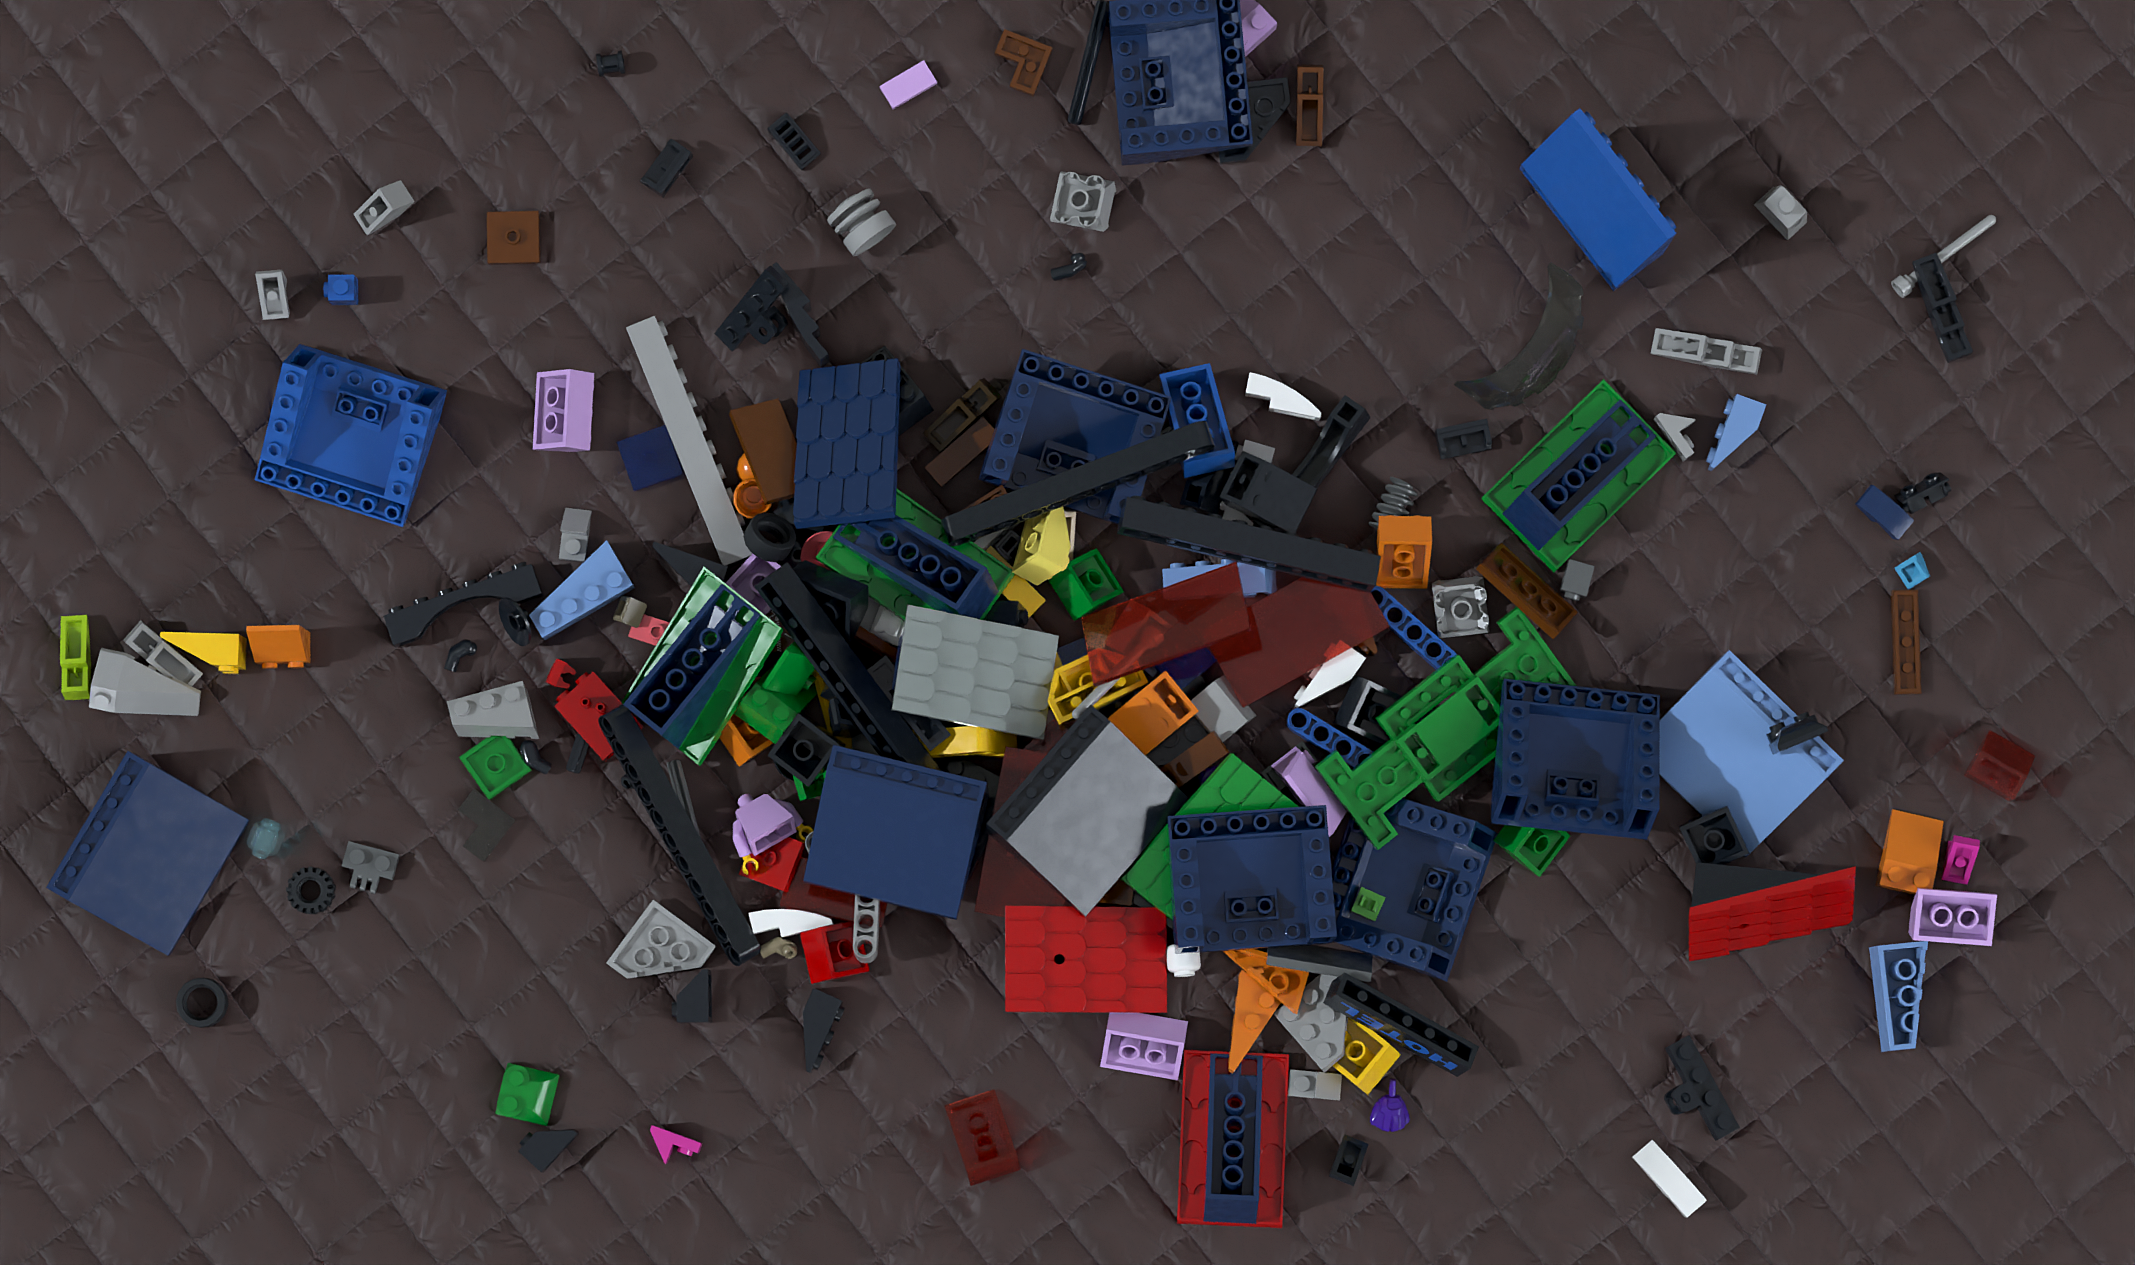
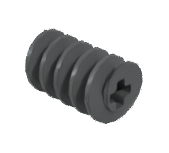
(1394, 501)

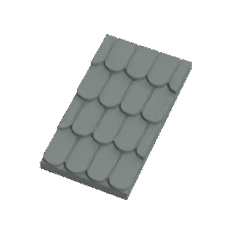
(974, 672)

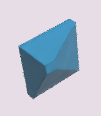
(1913, 570)

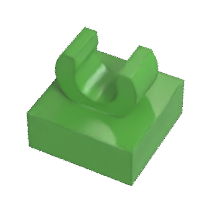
(1368, 904)

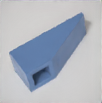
(1741, 422)

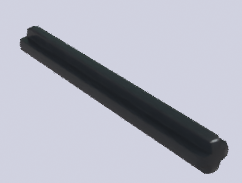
(1088, 62)

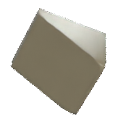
(629, 611)

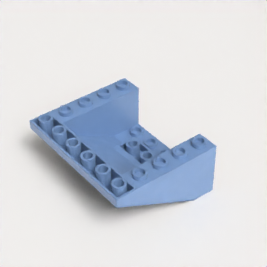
(1720, 753)

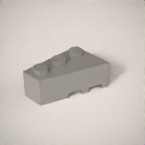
(494, 713)

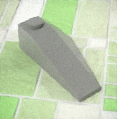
(131, 687)

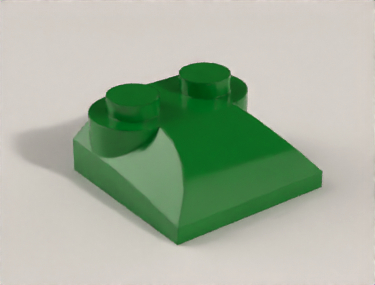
(527, 1094)

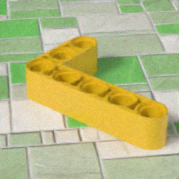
(973, 741)

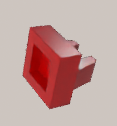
(554, 677)

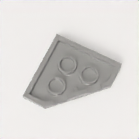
(660, 945)
(1317, 1026)

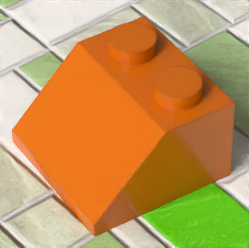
(743, 740)

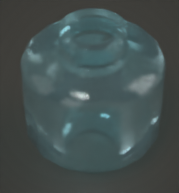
(265, 838)

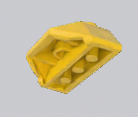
(1074, 683)

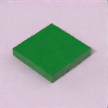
(495, 764)

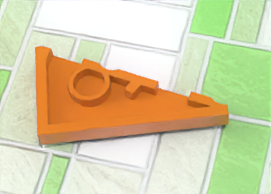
(1282, 983)
(1252, 1012)

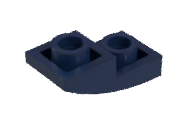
(1884, 511)

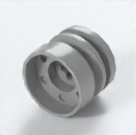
(858, 218)

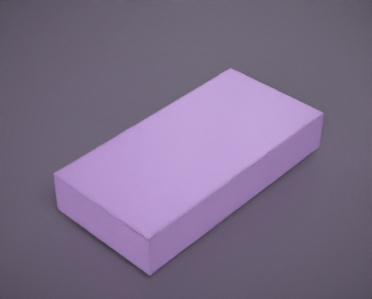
(908, 84)

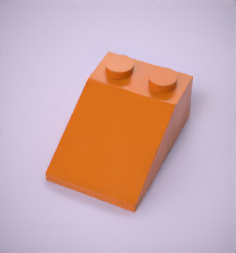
(1404, 551)
(279, 645)
(1910, 852)

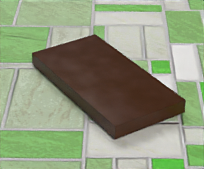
(768, 448)
(1526, 590)

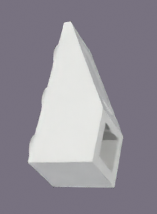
(1330, 676)

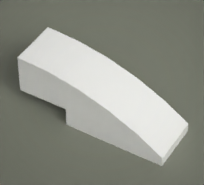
(1281, 397)
(788, 921)
(1669, 1178)

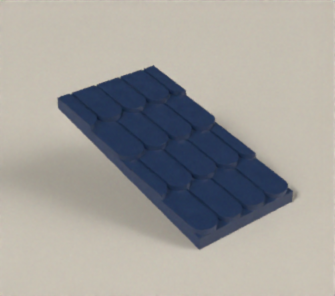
(847, 444)

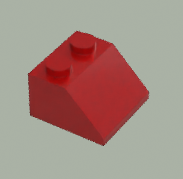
(831, 952)

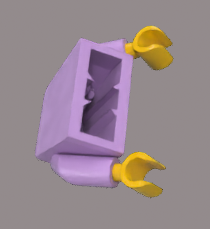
(763, 824)

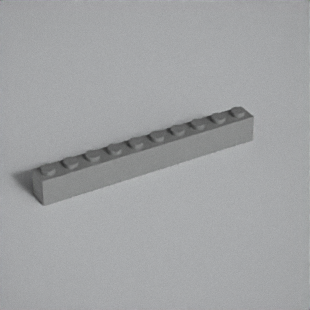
(689, 441)

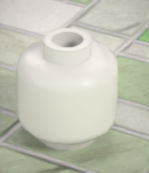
(1182, 964)

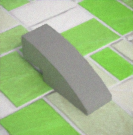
(161, 654)

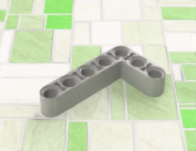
(861, 911)

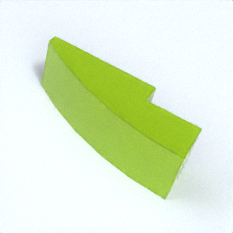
(75, 657)

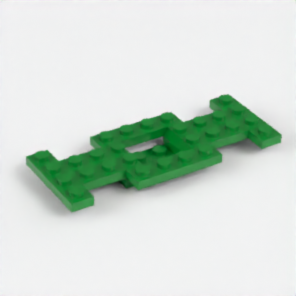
(1448, 741)

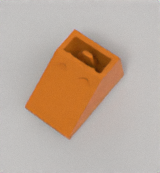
(1154, 713)

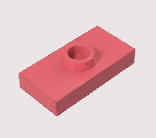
(649, 630)

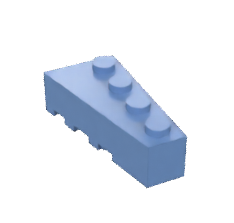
(1253, 578)
(583, 592)
(1898, 991)

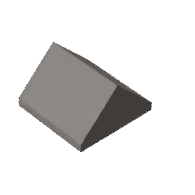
(1221, 709)

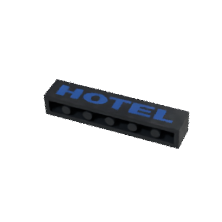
(1401, 1024)

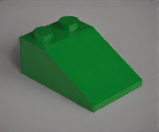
(772, 711)

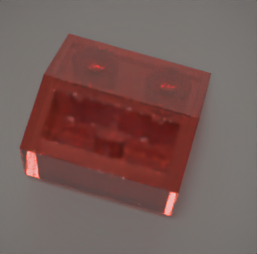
(2000, 766)

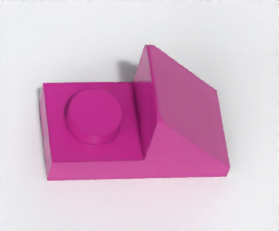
(1960, 859)
(666, 1140)

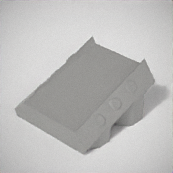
(1083, 201)
(1460, 607)

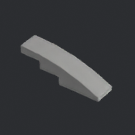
(1706, 351)

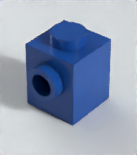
(341, 289)

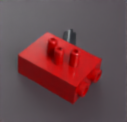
(582, 710)

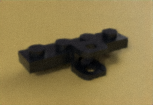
(755, 313)
(1698, 1090)

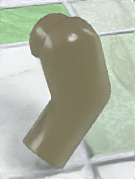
(781, 946)

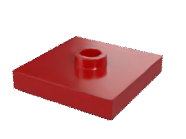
(776, 864)

